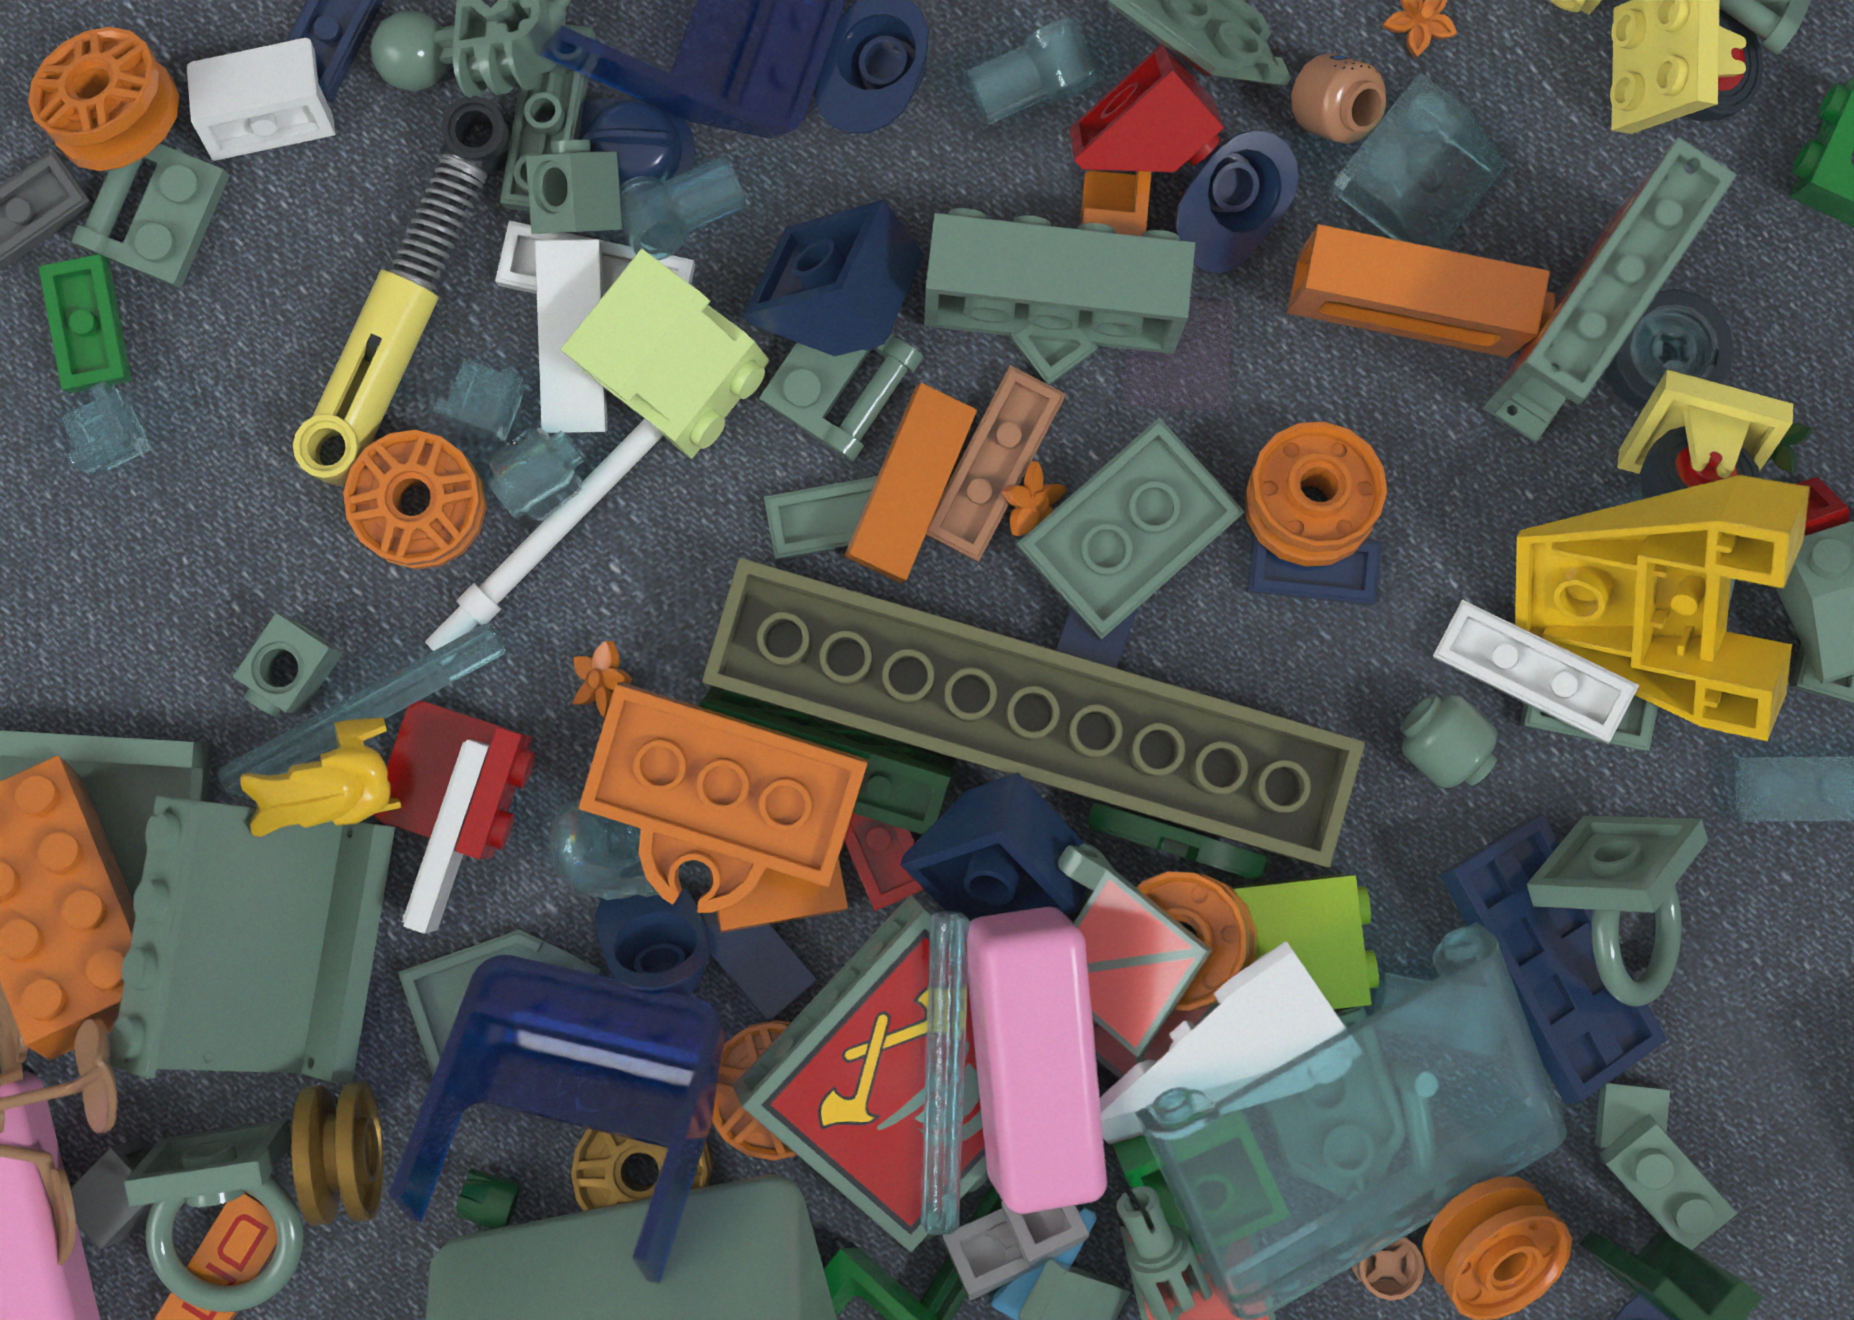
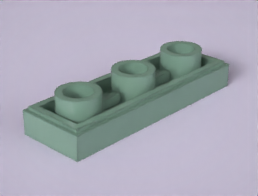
(555, 90)

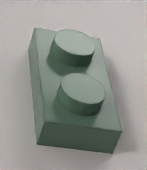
(1667, 1183)

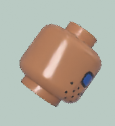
(1338, 98)

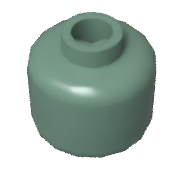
(1449, 740)

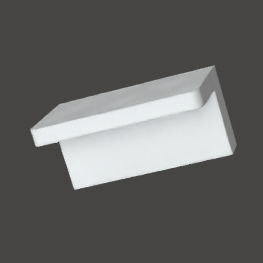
(258, 99)

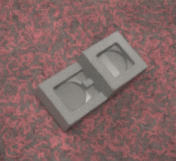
(1010, 1245)

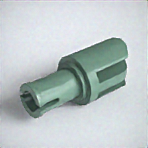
(1160, 1255)

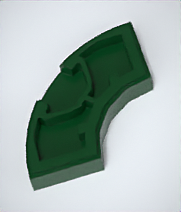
(1176, 841)

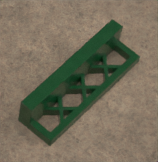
(900, 781)
(1676, 1279)

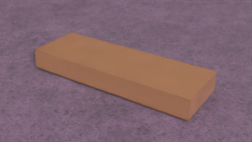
(993, 460)

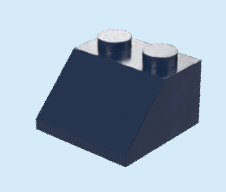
(837, 280)
(996, 853)

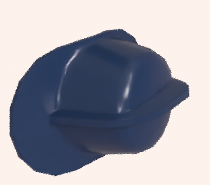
(873, 65)
(644, 137)
(1236, 198)
(654, 942)

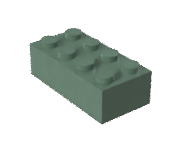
(1058, 278)

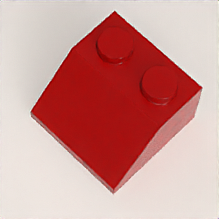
(1149, 120)

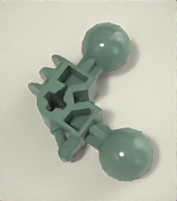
(485, 46)

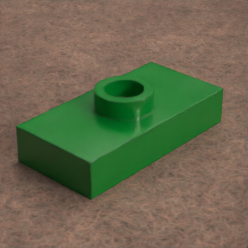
(84, 323)

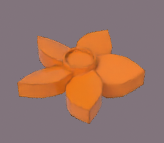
(1422, 22)
(1031, 500)
(600, 676)

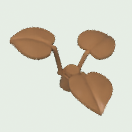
(99, 1099)

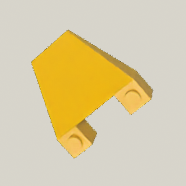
(1651, 594)

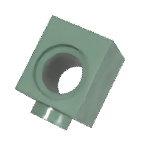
(573, 189)
(314, 659)

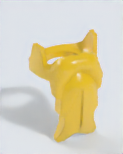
(339, 788)

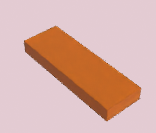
(910, 483)

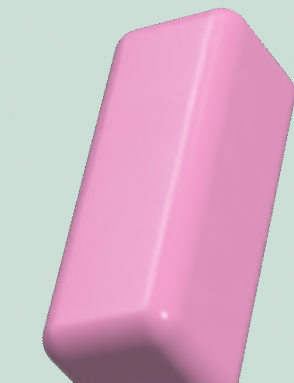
(1036, 1059)
(29, 1273)

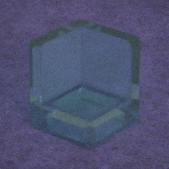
(483, 400)
(104, 432)

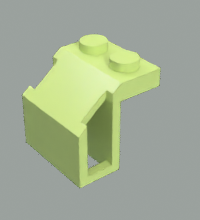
(667, 354)

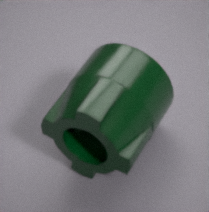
(488, 1199)

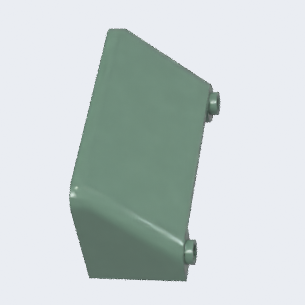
(736, 1256)

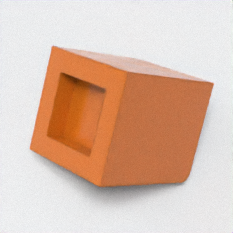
(1116, 200)

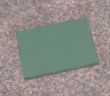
(1129, 528)

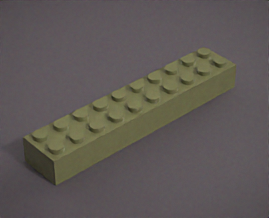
(1034, 713)

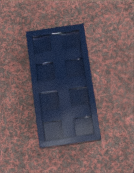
(1549, 953)

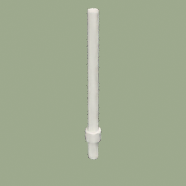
(481, 602)

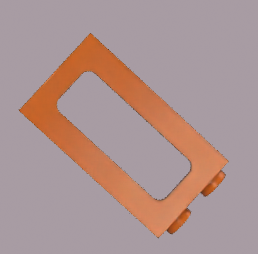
(1419, 291)

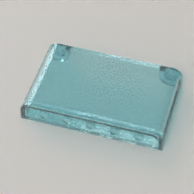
(1359, 1133)

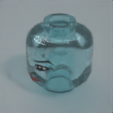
(536, 473)

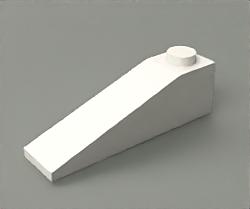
(1261, 1023)

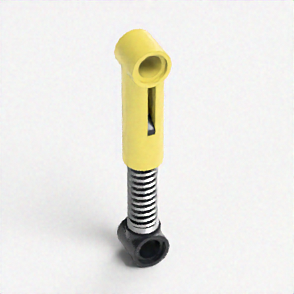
(402, 296)

